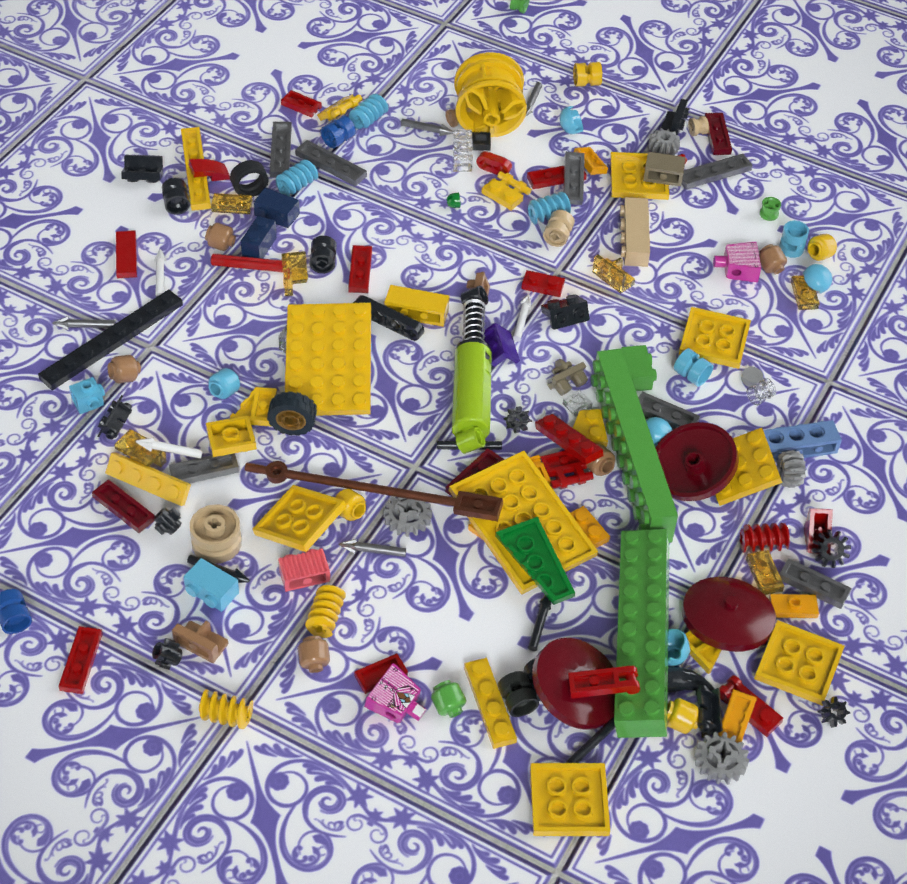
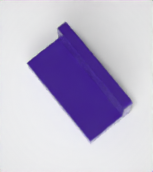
(501, 344)

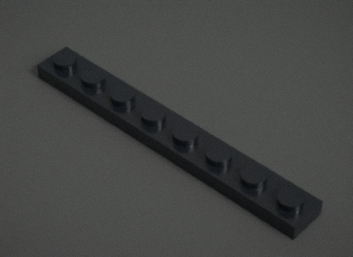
(110, 340)

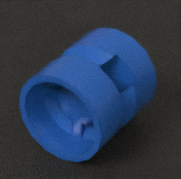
(338, 131)
(13, 612)

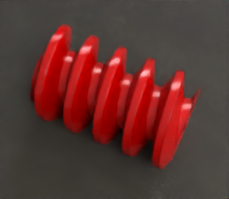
(764, 536)

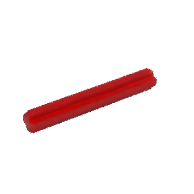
(246, 262)

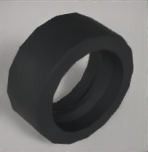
(245, 168)

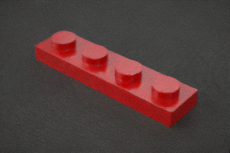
(569, 439)

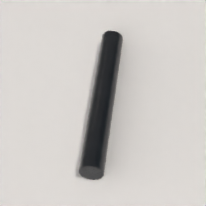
(452, 445)

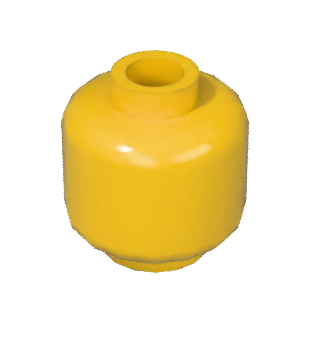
(822, 247)
(354, 503)
(682, 715)

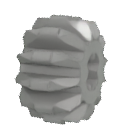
(664, 142)
(791, 468)

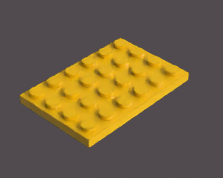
(330, 356)
(525, 497)

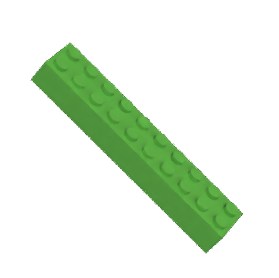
(633, 443)
(643, 632)

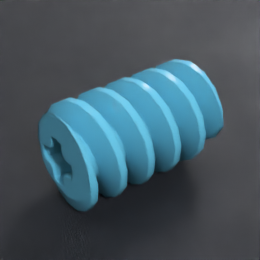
(368, 111)
(296, 177)
(547, 205)

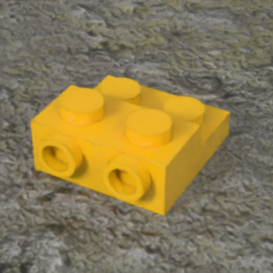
(230, 436)

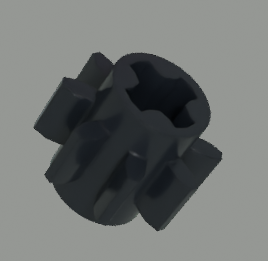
(515, 424)
(167, 521)
(167, 653)
(830, 717)

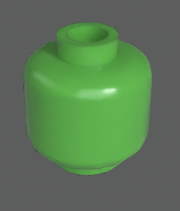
(448, 699)

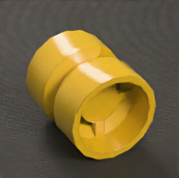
(587, 74)

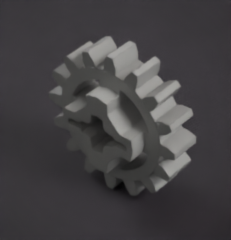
(407, 515)
(733, 756)

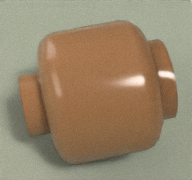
(220, 236)
(772, 259)
(123, 369)
(604, 464)
(313, 654)

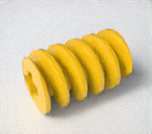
(325, 611)
(224, 710)

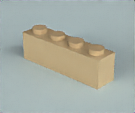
(635, 232)

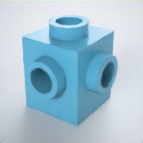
(87, 395)

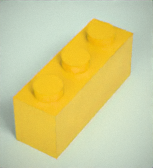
(419, 304)

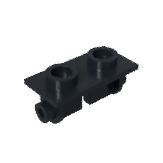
(110, 425)
(710, 711)

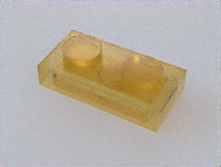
(232, 203)
(805, 296)
(765, 572)

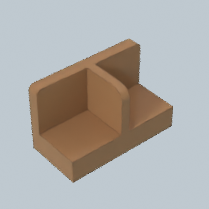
(200, 640)

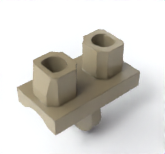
(560, 381)

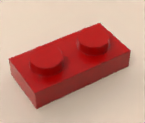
(543, 283)

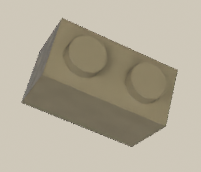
(664, 169)

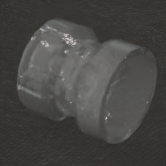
(761, 391)

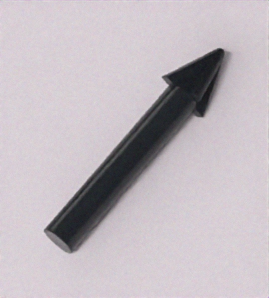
(236, 574)
(545, 605)

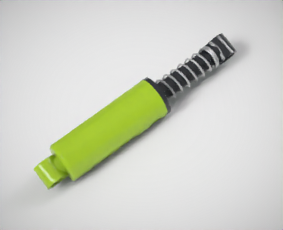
(472, 376)

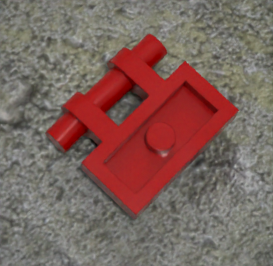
(561, 463)

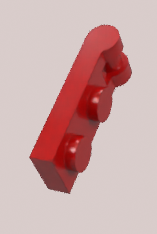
(604, 682)
(762, 717)

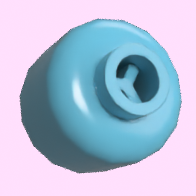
(224, 383)

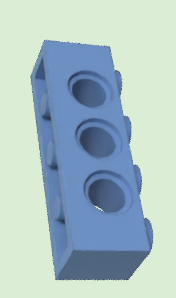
(808, 439)

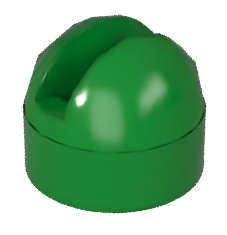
(453, 200)

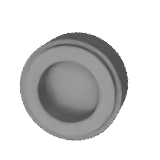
(751, 376)

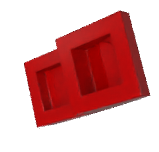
(204, 167)

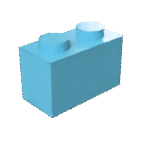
(211, 585)

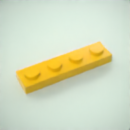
(148, 479)
(490, 703)

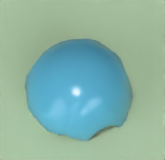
(571, 121)
(818, 277)
(658, 429)
(677, 647)

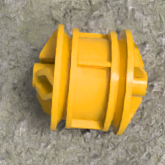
(490, 94)

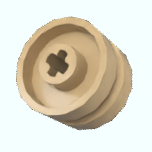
(215, 533)

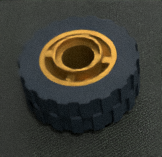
(292, 413)

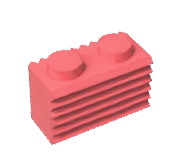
(304, 569)

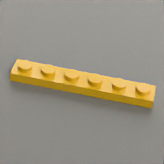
(197, 186)

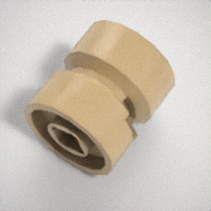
(558, 228)

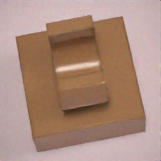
(480, 280)

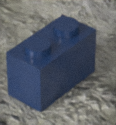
(277, 207)
(258, 238)

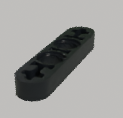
(408, 327)

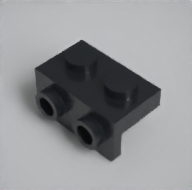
(675, 120)
(142, 168)
(566, 311)

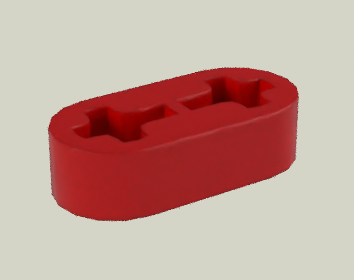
(493, 163)

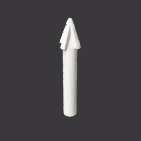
(159, 260)
(525, 307)
(150, 444)

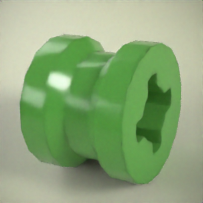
(520, 5)
(770, 208)

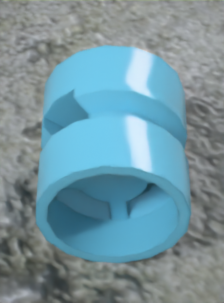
(794, 238)
(693, 367)

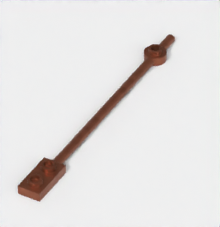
(465, 504)

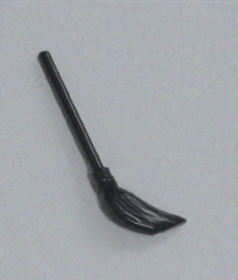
(678, 680)

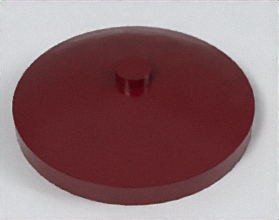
(697, 460)
(728, 614)
(553, 686)

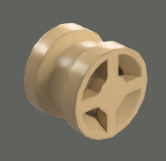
(698, 126)

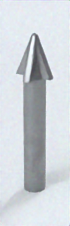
(535, 92)
(442, 130)
(83, 323)
(353, 546)

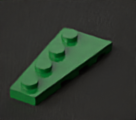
(535, 554)

